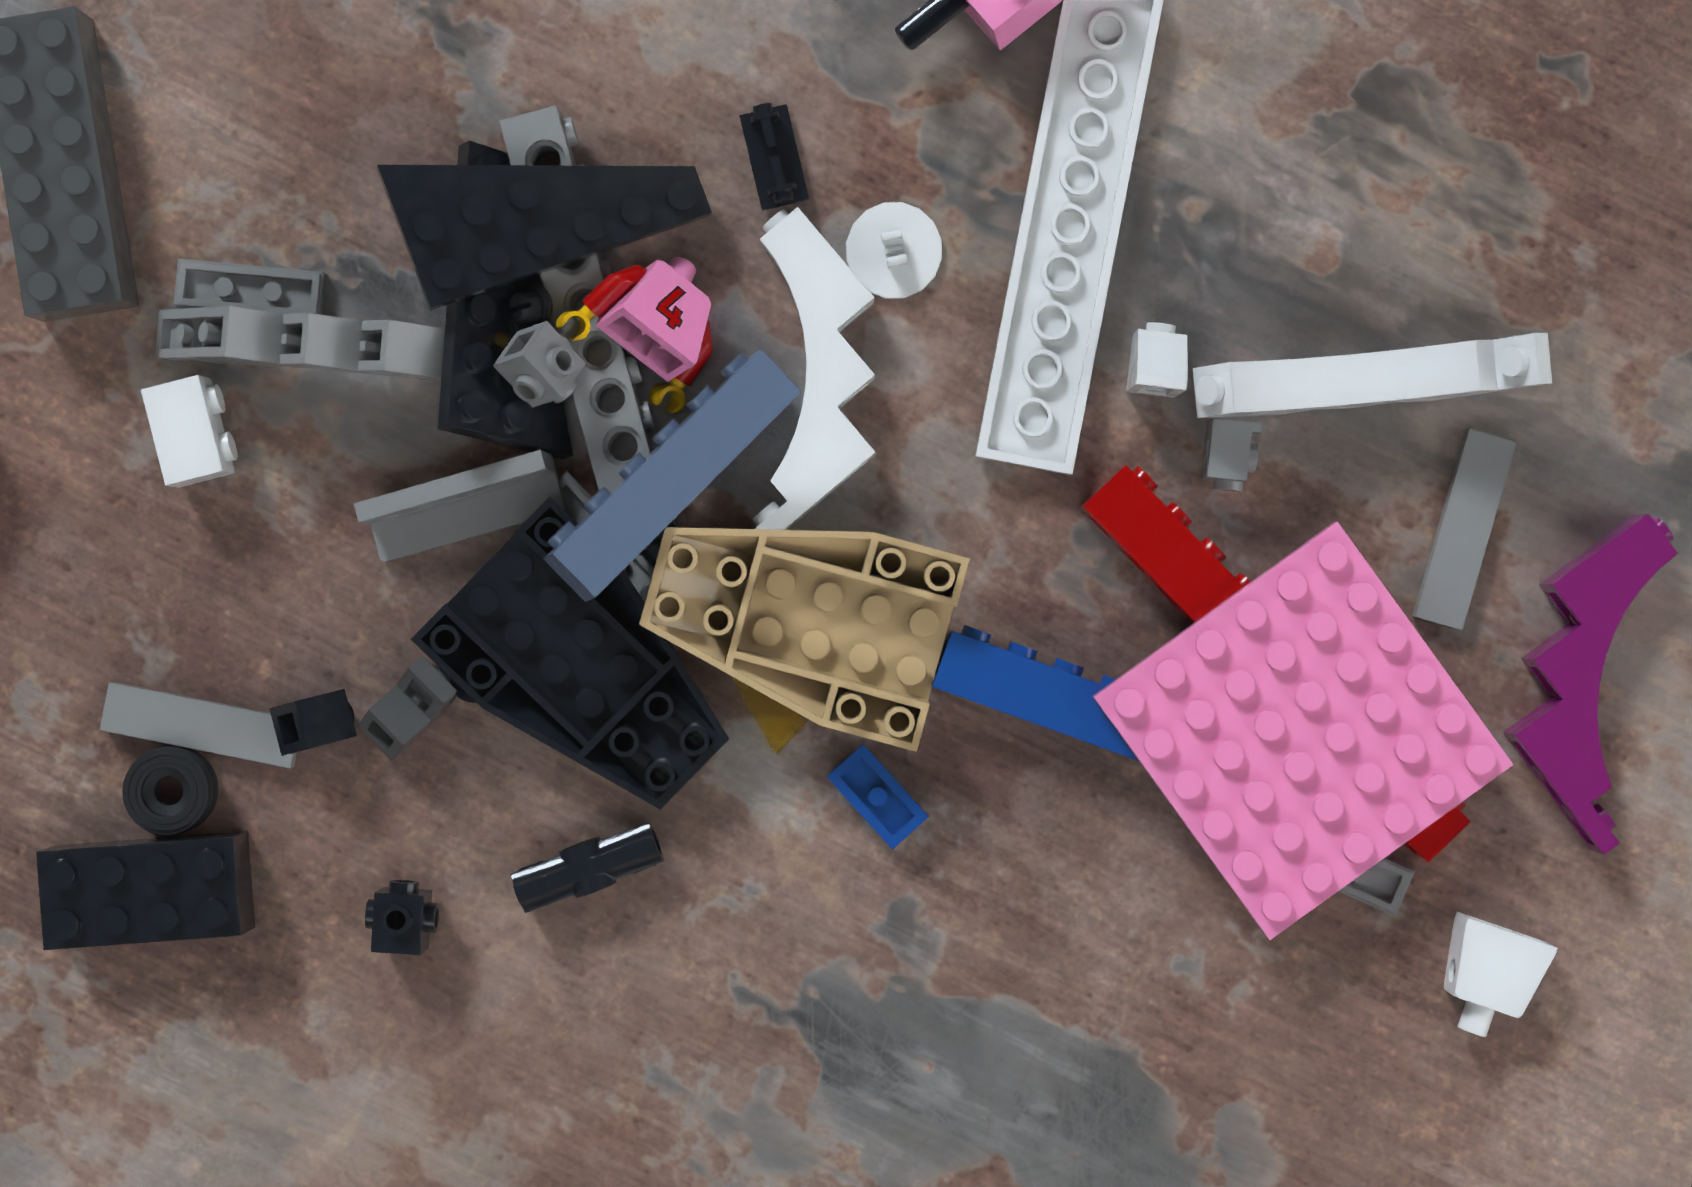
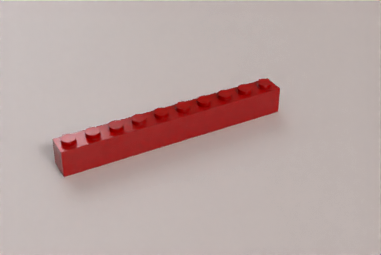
(1196, 581)

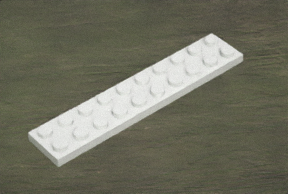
(1068, 233)

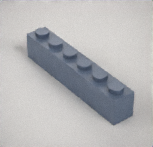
(671, 475)

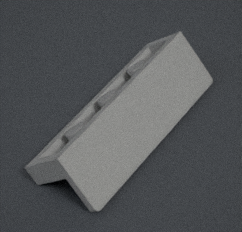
(460, 505)

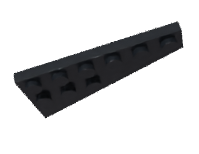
(472, 392)

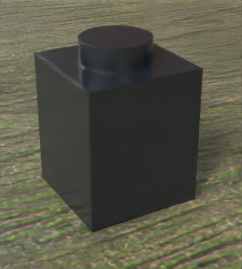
(313, 722)

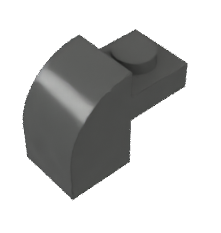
(408, 708)

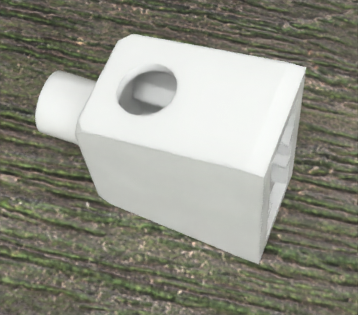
(1493, 970)

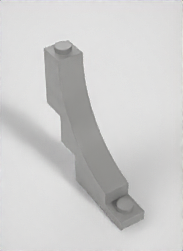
(300, 341)

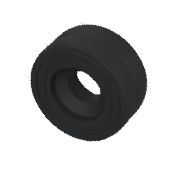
(142, 794)

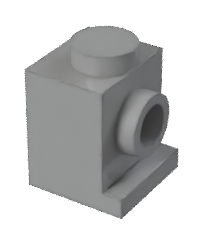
(1229, 453)

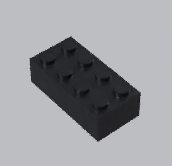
(145, 890)

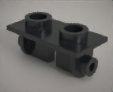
(774, 156)

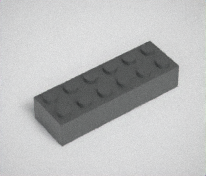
(61, 169)

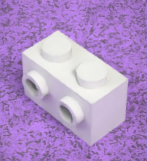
(189, 430)

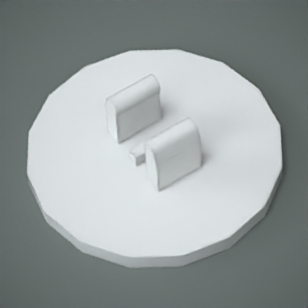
(894, 250)

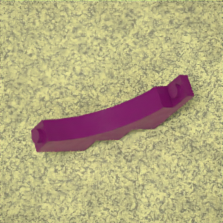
(1562, 733)

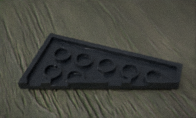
(509, 222)

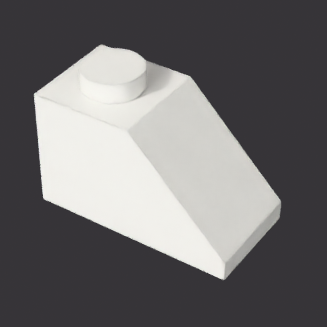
(1158, 361)

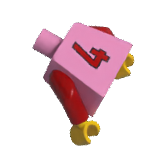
(656, 319)

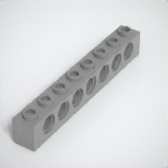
(526, 140)

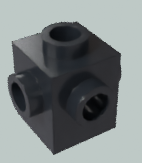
(393, 933)

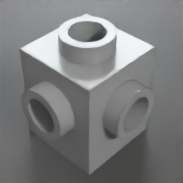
(540, 365)

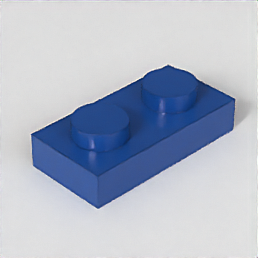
(877, 796)

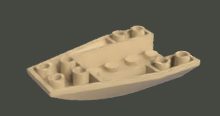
(813, 619)

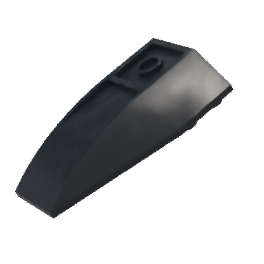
(574, 668)

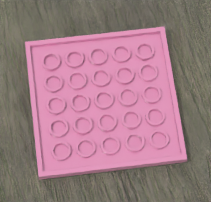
(1302, 730)

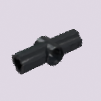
(587, 867)

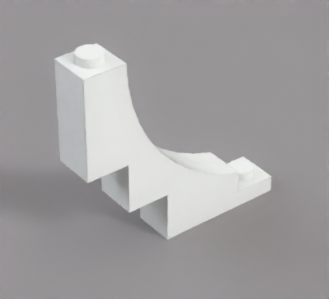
(828, 299)
(1372, 377)

